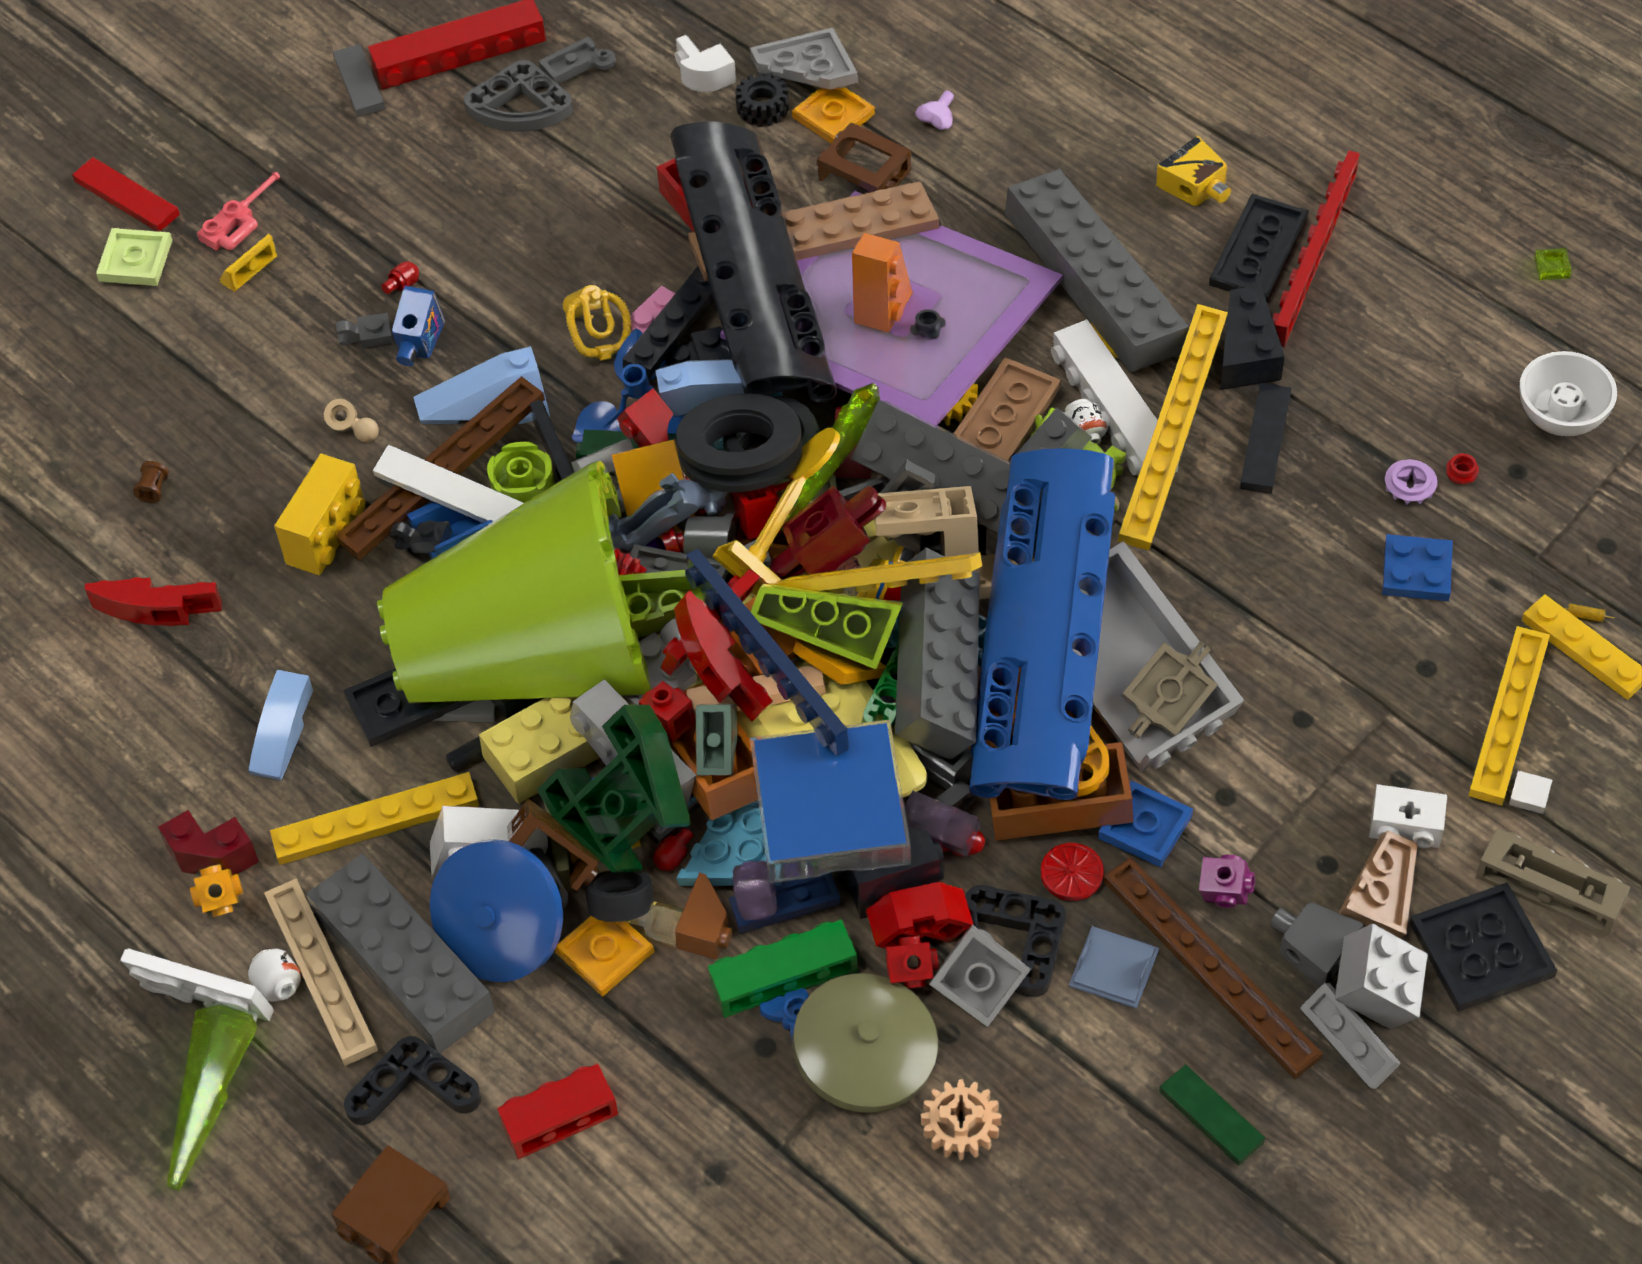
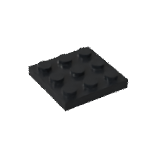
(1482, 946)

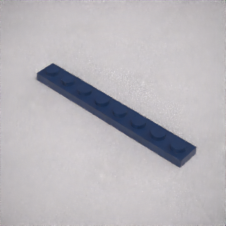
(770, 656)

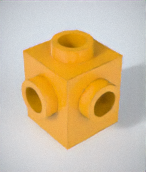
(230, 886)

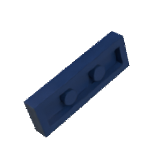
(793, 900)

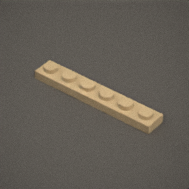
(321, 972)

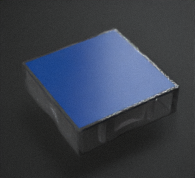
(827, 808)

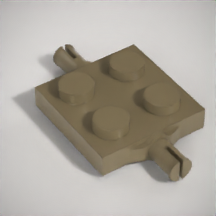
(1169, 690)

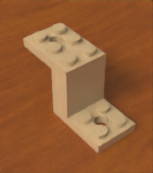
(936, 510)

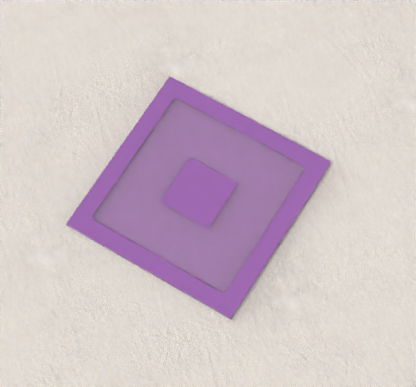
(969, 283)

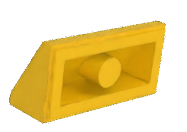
(249, 264)

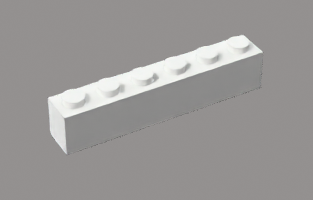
(1104, 382)

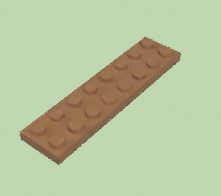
(843, 222)

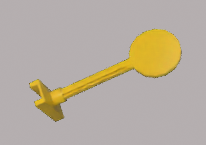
(735, 556)

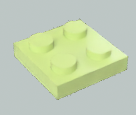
(134, 257)

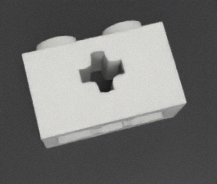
(1409, 814)

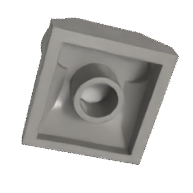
(979, 975)

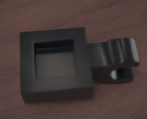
(423, 538)

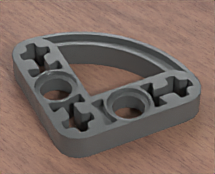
(519, 78)

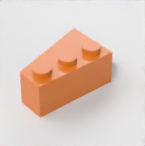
(879, 282)

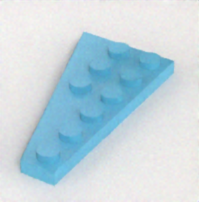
(726, 844)

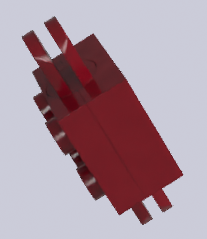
(827, 533)

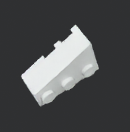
(468, 825)

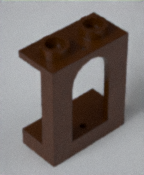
(888, 176)

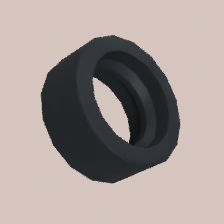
(619, 895)

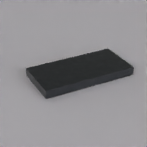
(1259, 245)

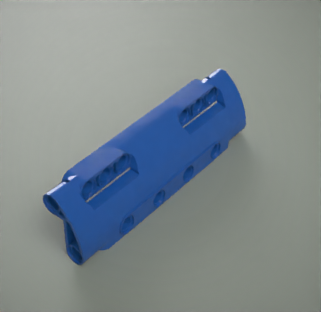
(1039, 620)

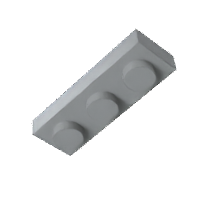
(1350, 1036)

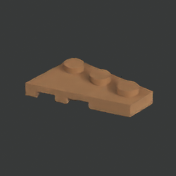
(1384, 885)

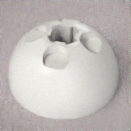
(1567, 393)

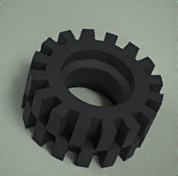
(762, 111)

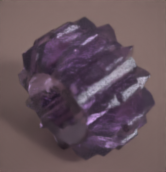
(753, 891)

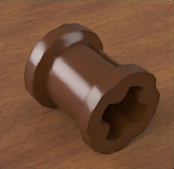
(151, 481)

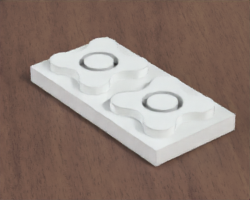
(191, 983)

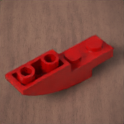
(142, 603)
(708, 650)

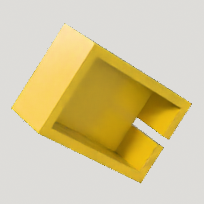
(318, 512)

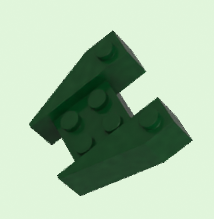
(626, 796)

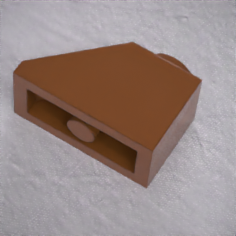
(703, 922)

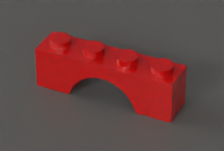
(648, 423)

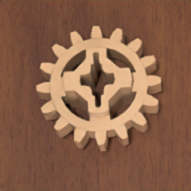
(978, 1119)

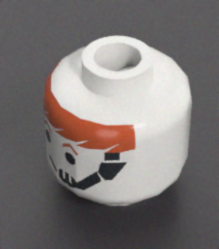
(1089, 417)
(274, 974)

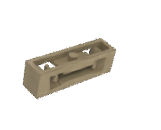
(1553, 881)

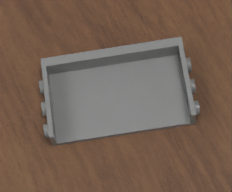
(1133, 628)

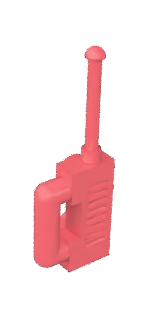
(215, 230)

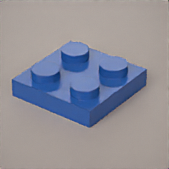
(1417, 567)
(1155, 826)

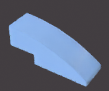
(280, 724)

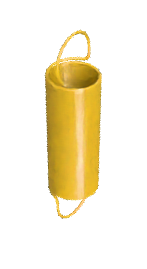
(1587, 612)

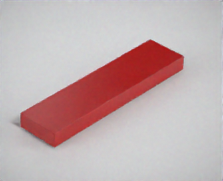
(126, 194)

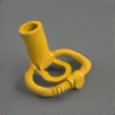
(581, 304)

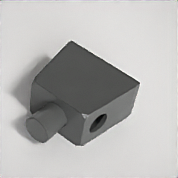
(1314, 940)

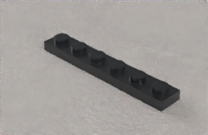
(671, 324)

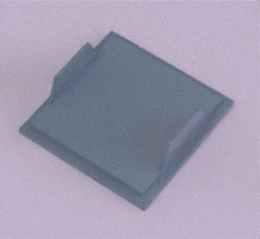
(1114, 967)

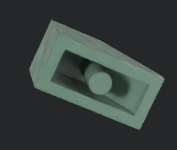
(716, 738)

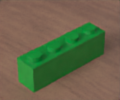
(782, 967)

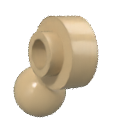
(364, 429)

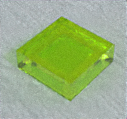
(1552, 264)

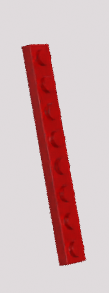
(1318, 239)

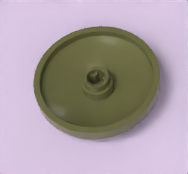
(864, 1043)

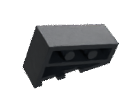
(1251, 341)

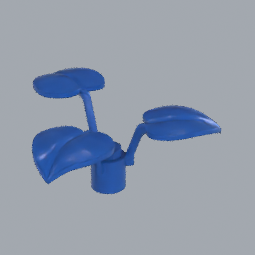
(636, 384)

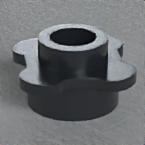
(928, 324)

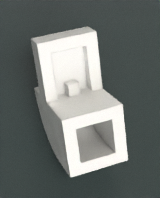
(706, 69)

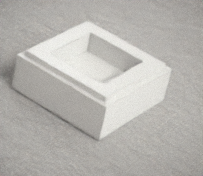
(1530, 792)

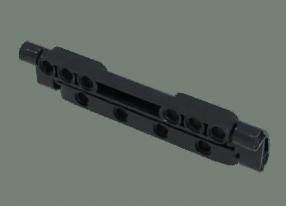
(750, 261)

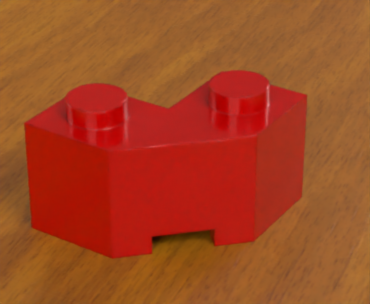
(921, 911)

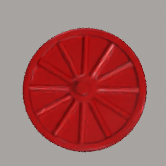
(1072, 871)

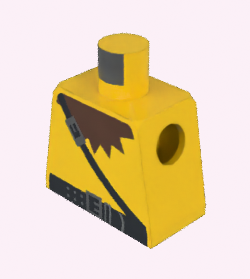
(1194, 174)

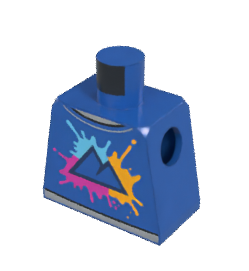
(417, 325)

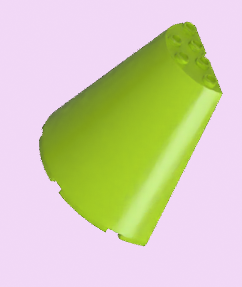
(520, 606)

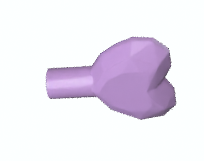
(937, 112)

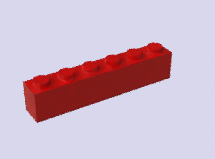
(457, 43)

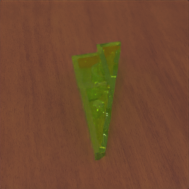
(850, 425)
(215, 1050)

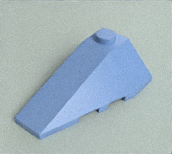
(695, 382)
(476, 388)

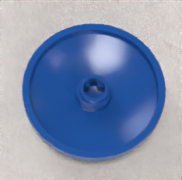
(497, 909)

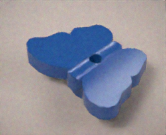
(785, 1008)

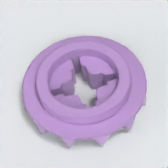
(1423, 476)

